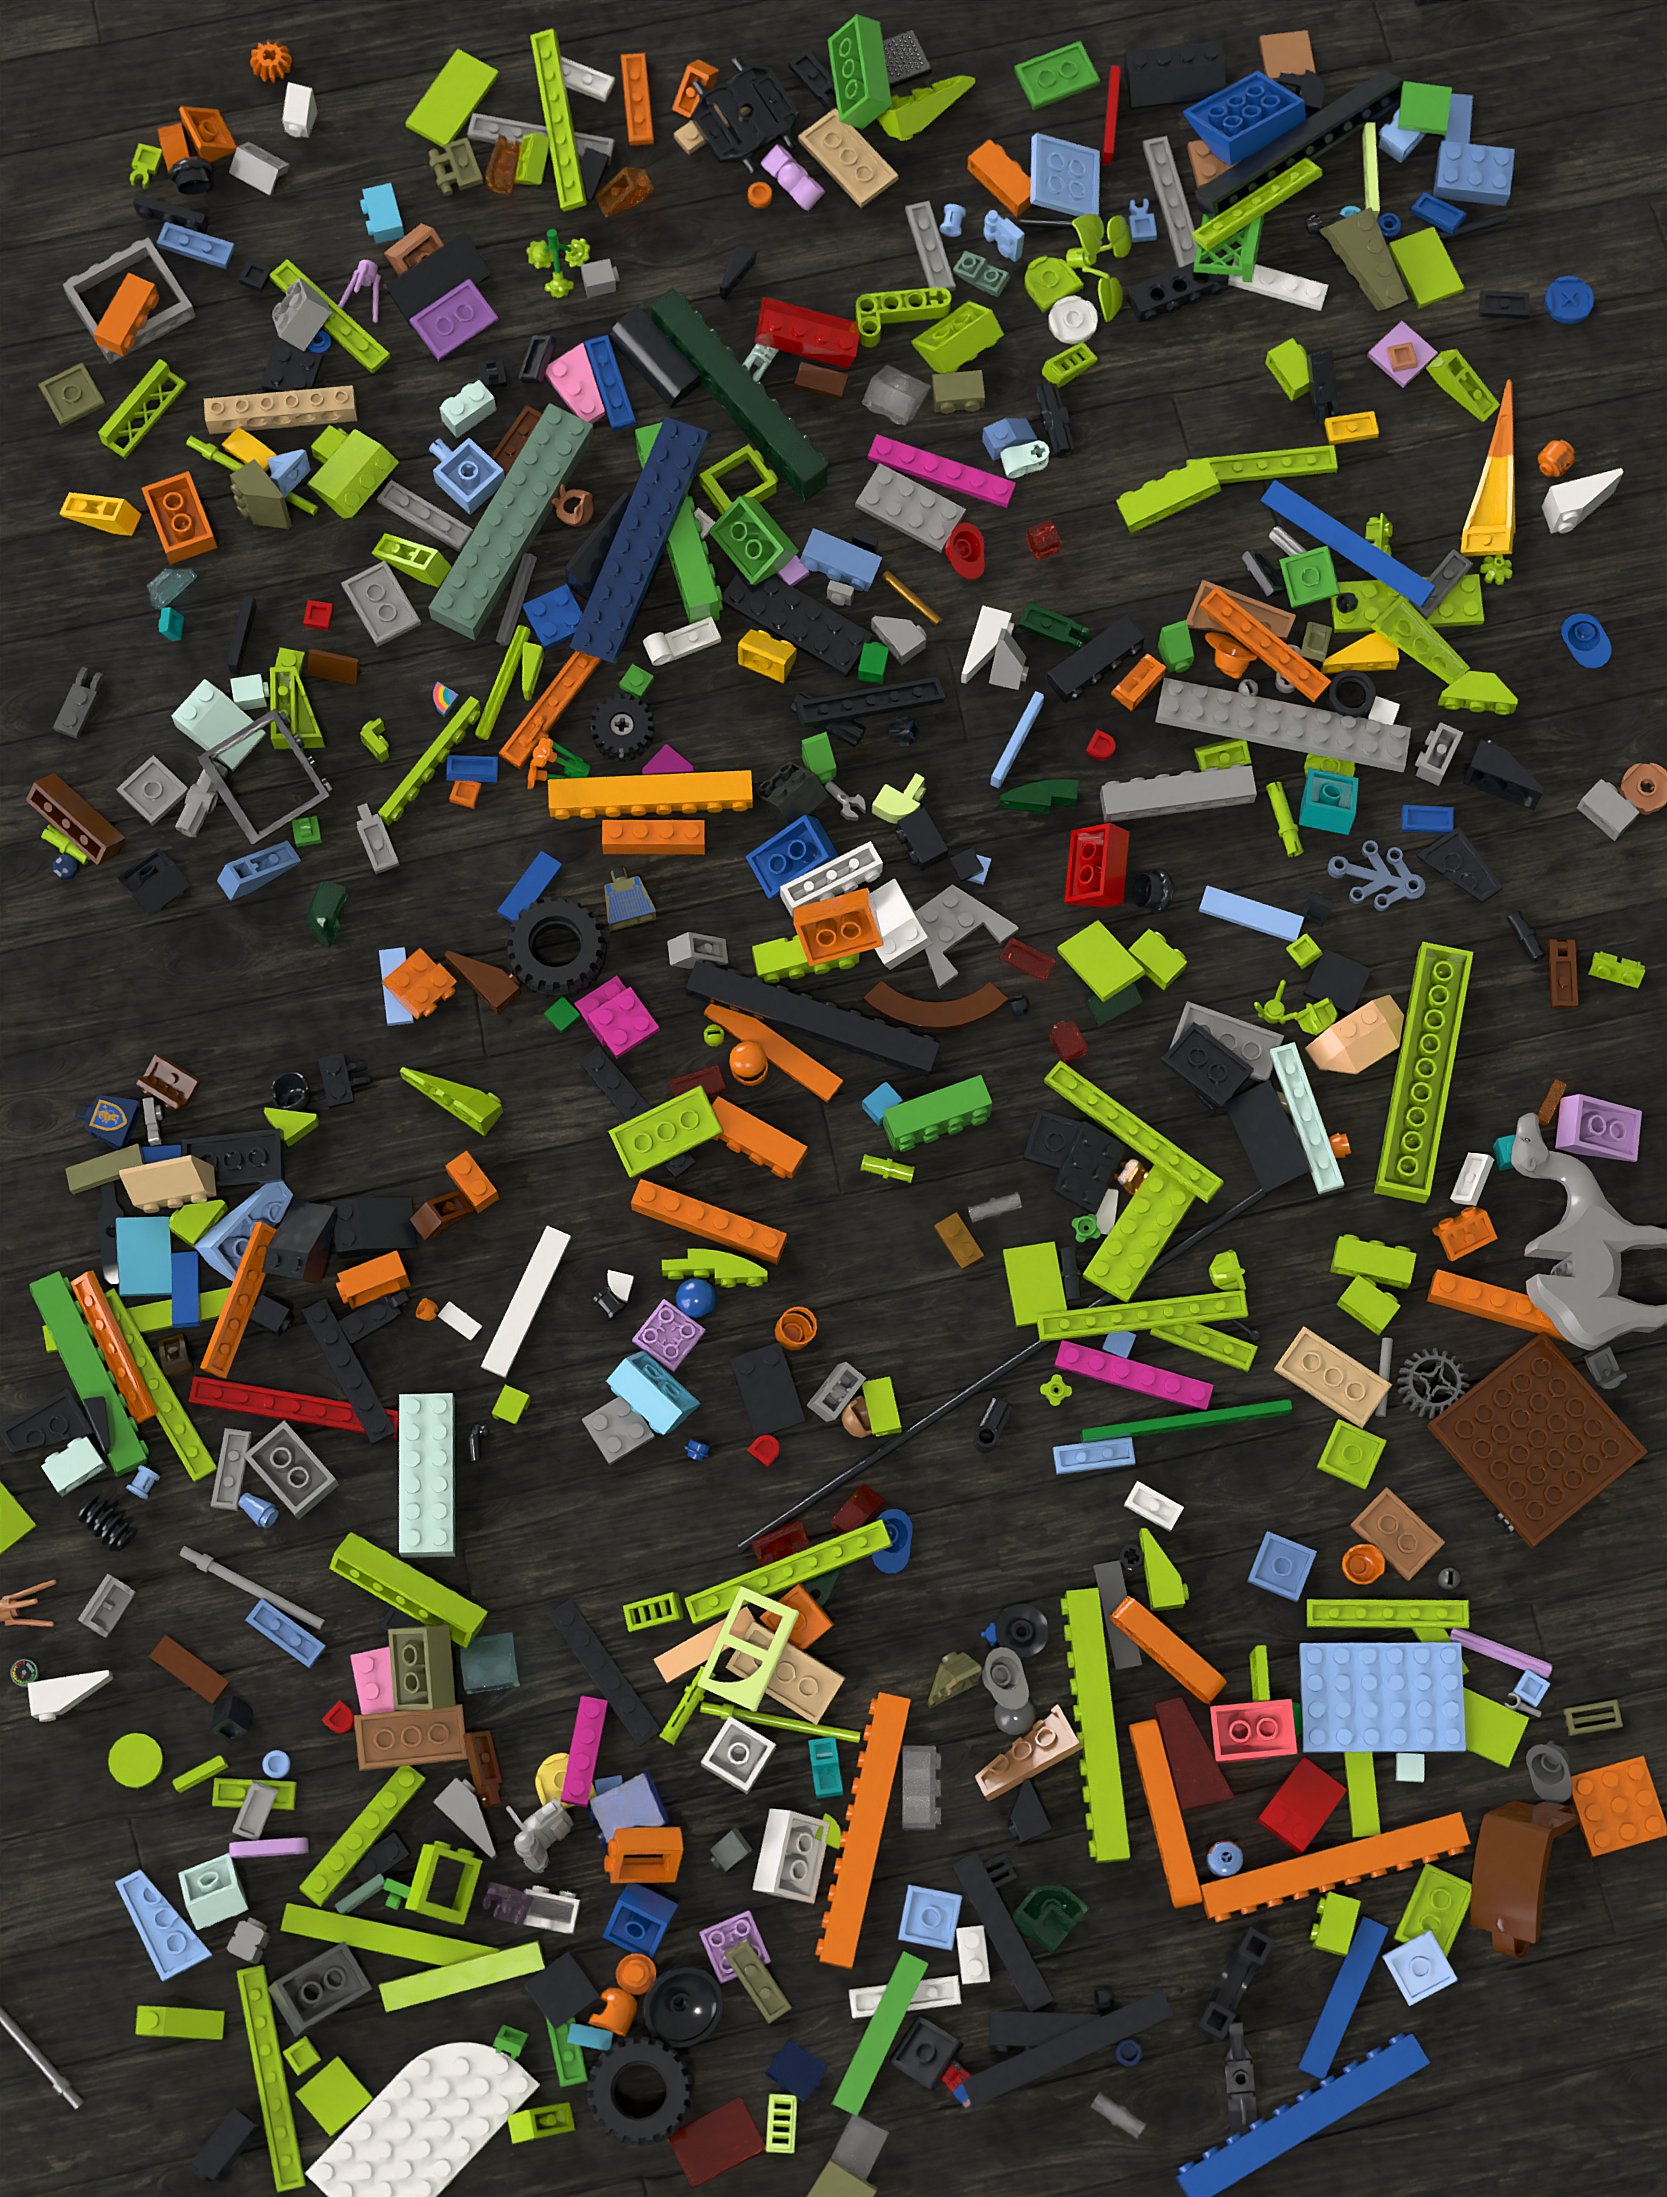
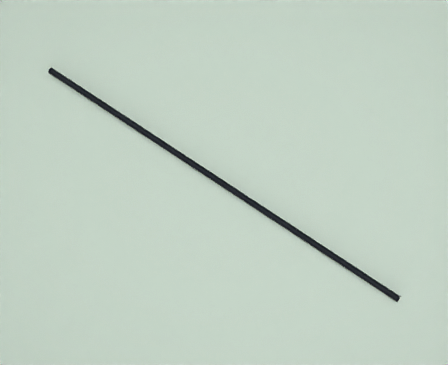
(985, 1381)

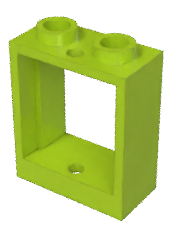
(716, 494)
(423, 1877)

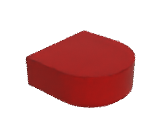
(1101, 746)
(765, 1449)
(339, 1718)

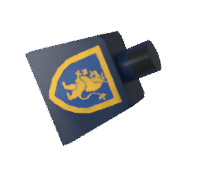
(110, 1119)

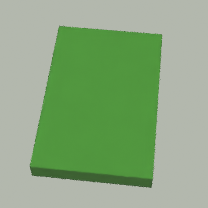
(1057, 75)

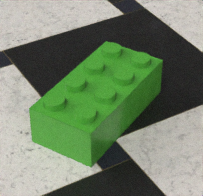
(859, 72)
(937, 1113)

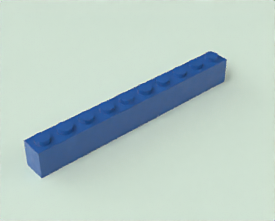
(1302, 2119)

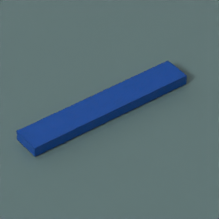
(1343, 1998)

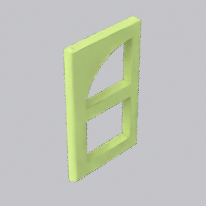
(750, 1690)

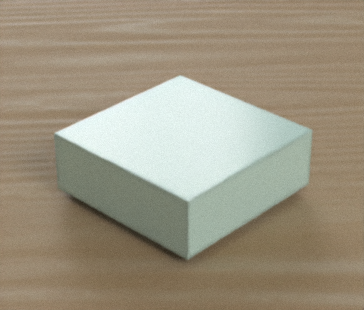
(1409, 1767)

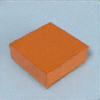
(465, 793)

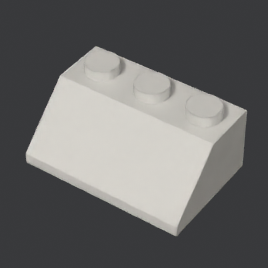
(791, 1856)

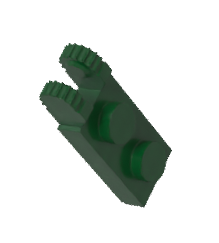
(1053, 626)

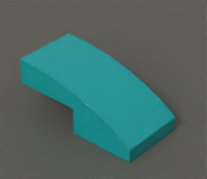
(825, 1767)

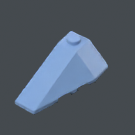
(228, 1239)

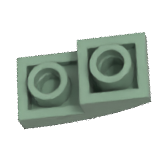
(980, 274)

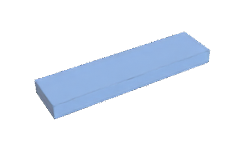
(1017, 740)
(1251, 914)

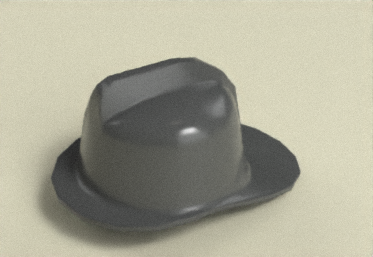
(1550, 1772)

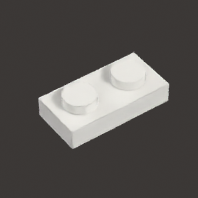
(1472, 1179)
(1153, 1506)
(972, 1955)

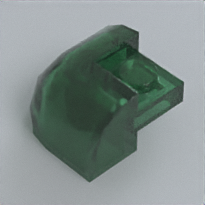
(324, 912)
(1049, 1914)

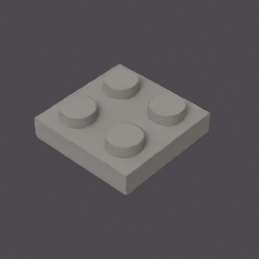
(152, 790)
(617, 1429)

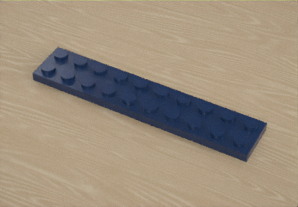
(640, 540)

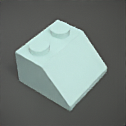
(213, 1891)

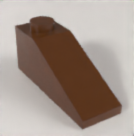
(487, 981)

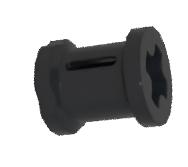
(608, 1304)

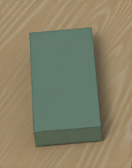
(360, 1895)

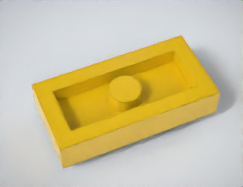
(1351, 427)

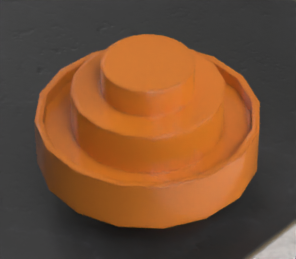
(636, 1974)

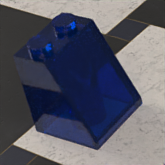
(628, 1806)

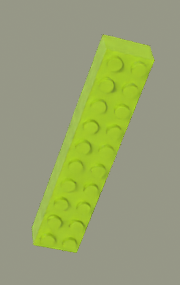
(1423, 1072)

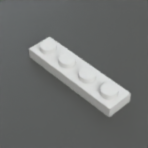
(1283, 286)

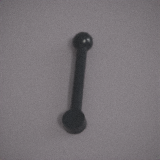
(1253, 1335)

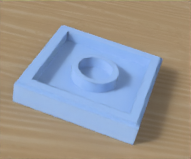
(930, 1917)
(1420, 1967)

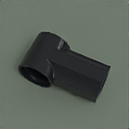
(992, 1424)

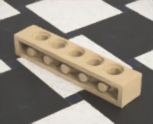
(280, 409)

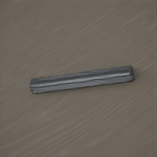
(516, 599)

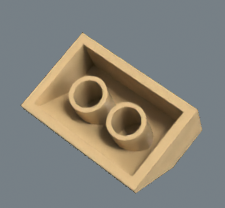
(169, 1183)

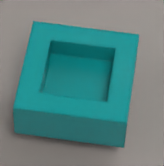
(171, 624)

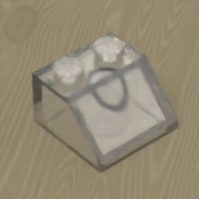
(895, 395)

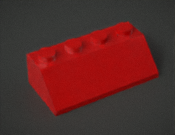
(807, 333)

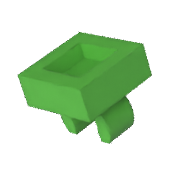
(306, 831)
(396, 1891)
(510, 2041)

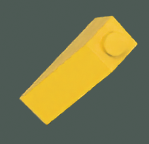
(101, 512)
(1367, 654)

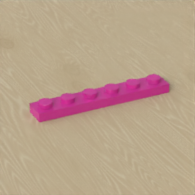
(941, 471)
(1133, 1375)

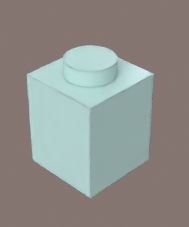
(250, 692)

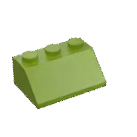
(958, 337)
(352, 473)

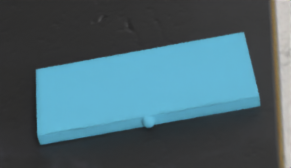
(589, 2037)

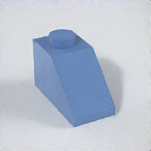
(1006, 434)

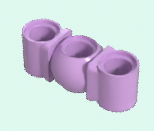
(792, 177)

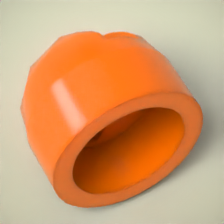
(426, 1310)

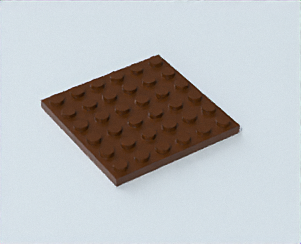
(1537, 1439)

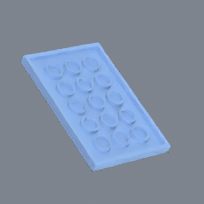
(1382, 1697)

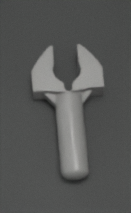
(846, 801)

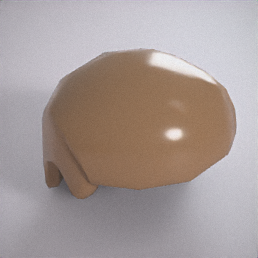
(856, 1417)

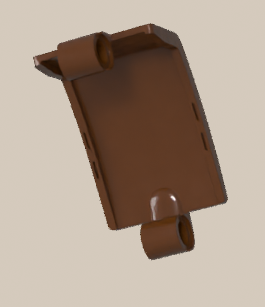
(1513, 1871)

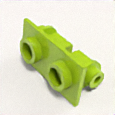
(1379, 531)
(1626, 972)

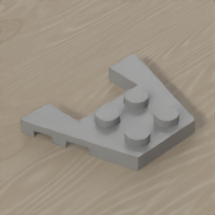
(951, 919)

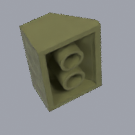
(259, 497)
(421, 1667)

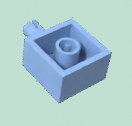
(467, 460)

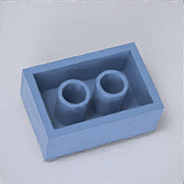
(1473, 173)

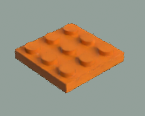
(1617, 1806)

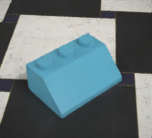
(652, 1392)

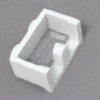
(552, 1911)

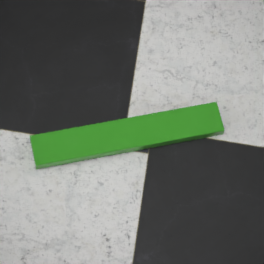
(880, 2033)

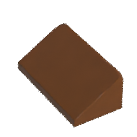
(333, 666)

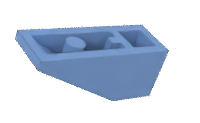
(257, 869)

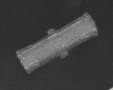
(994, 1207)
(1118, 2115)

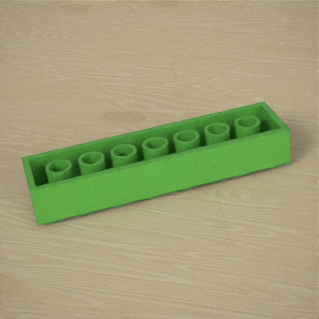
(686, 549)

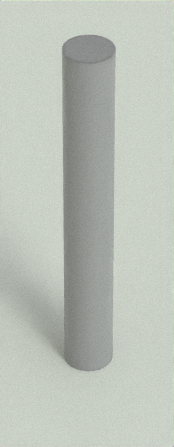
(1384, 1371)

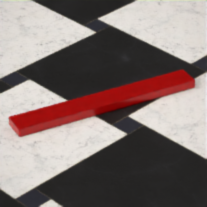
(279, 1404)

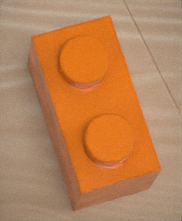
(472, 1182)

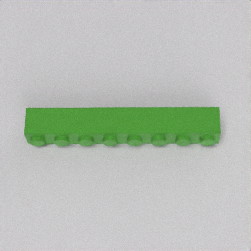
(86, 1368)

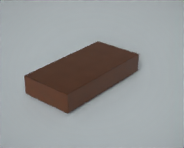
(821, 380)

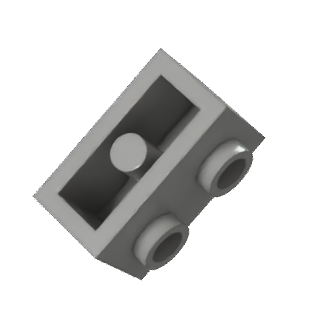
(1439, 753)

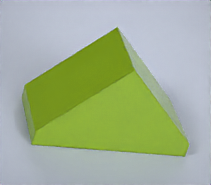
(292, 1123)

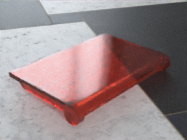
(716, 2142)

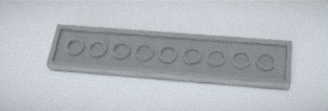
(1283, 725)

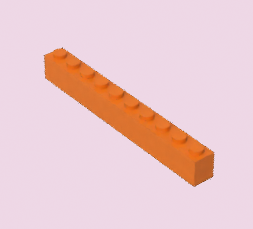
(864, 1832)
(1334, 1866)

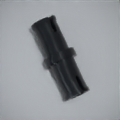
(1526, 936)
(1071, 1274)

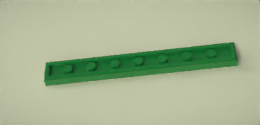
(1187, 1421)

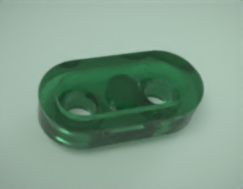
(823, 1584)

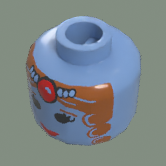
(1217, 1865)

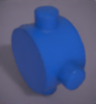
(990, 1634)

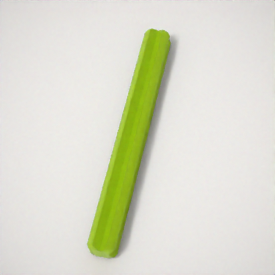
(502, 683)

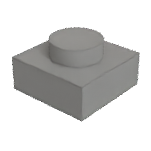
(840, 593)

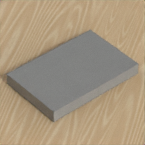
(381, 603)

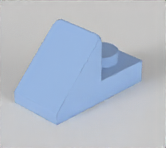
(288, 470)

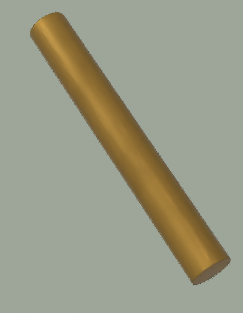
(911, 598)

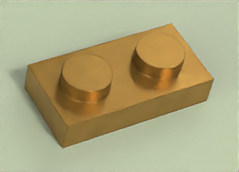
(959, 1241)

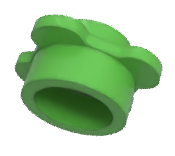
(1080, 1223)

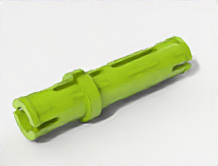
(1288, 829)
(684, 1709)

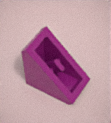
(667, 762)

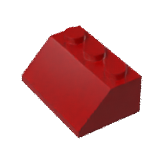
(1097, 866)

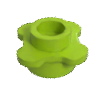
(1048, 1390)

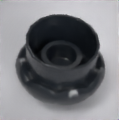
(191, 175)
(1154, 891)

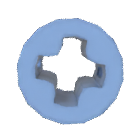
(952, 220)
(143, 1482)

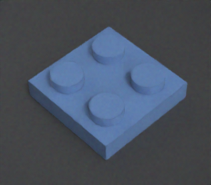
(1281, 1566)

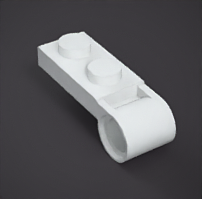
(681, 642)

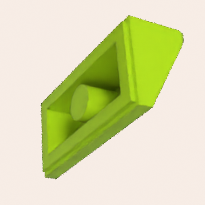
(532, 159)
(1223, 754)

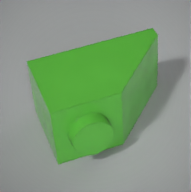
(1176, 647)
(819, 757)

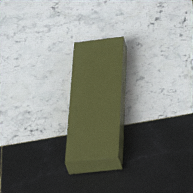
(103, 1168)
(757, 1980)

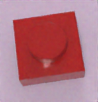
(318, 615)

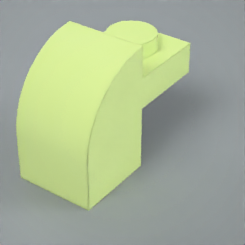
(894, 805)

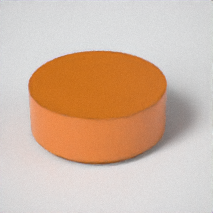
(759, 195)

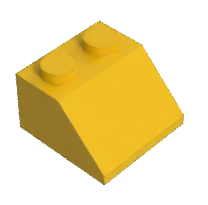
(766, 655)

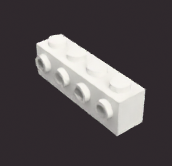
(833, 878)

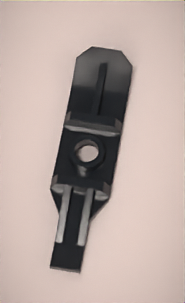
(106, 1221)
(1240, 2096)

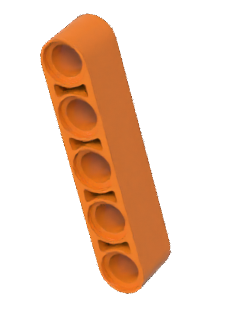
(1168, 1650)

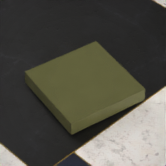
(72, 394)
(840, 2182)

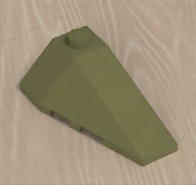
(954, 1677)

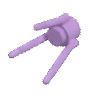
(364, 276)

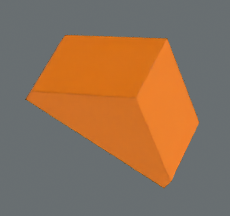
(173, 144)

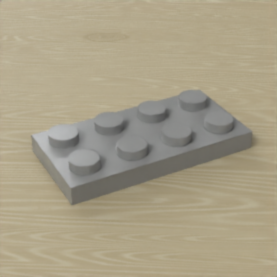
(910, 507)

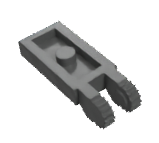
(78, 704)

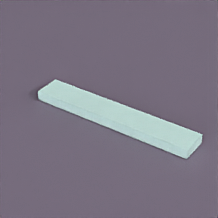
(1306, 1118)

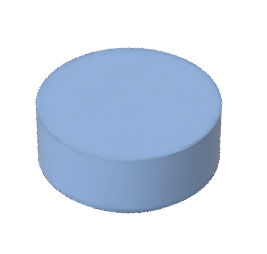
(276, 1764)

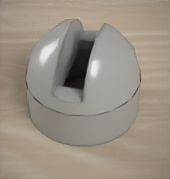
(1243, 689)

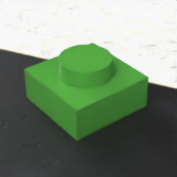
(636, 681)

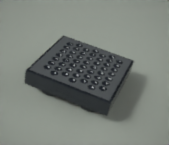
(905, 58)

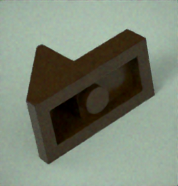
(175, 1356)

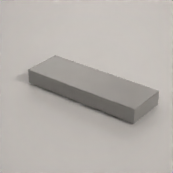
(231, 1469)

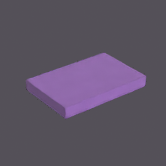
(453, 319)

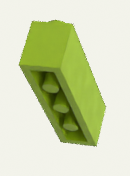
(1168, 494)

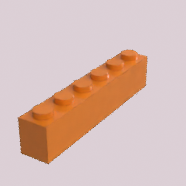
(708, 1221)
(1490, 1303)

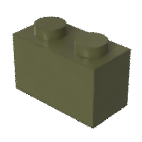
(958, 391)

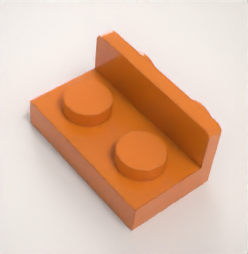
(1465, 1232)

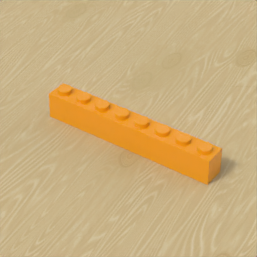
(650, 794)

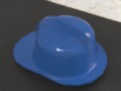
(1586, 640)
(900, 1532)

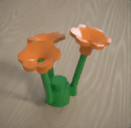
(573, 768)

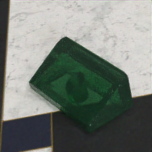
(1114, 1006)

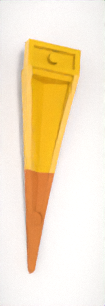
(1492, 514)

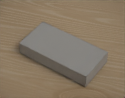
(255, 1810)

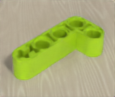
(903, 312)

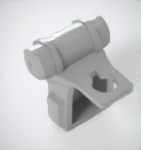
(539, 1832)

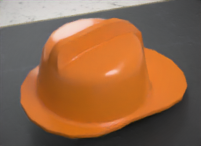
(1229, 654)

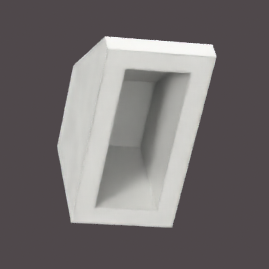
(299, 110)

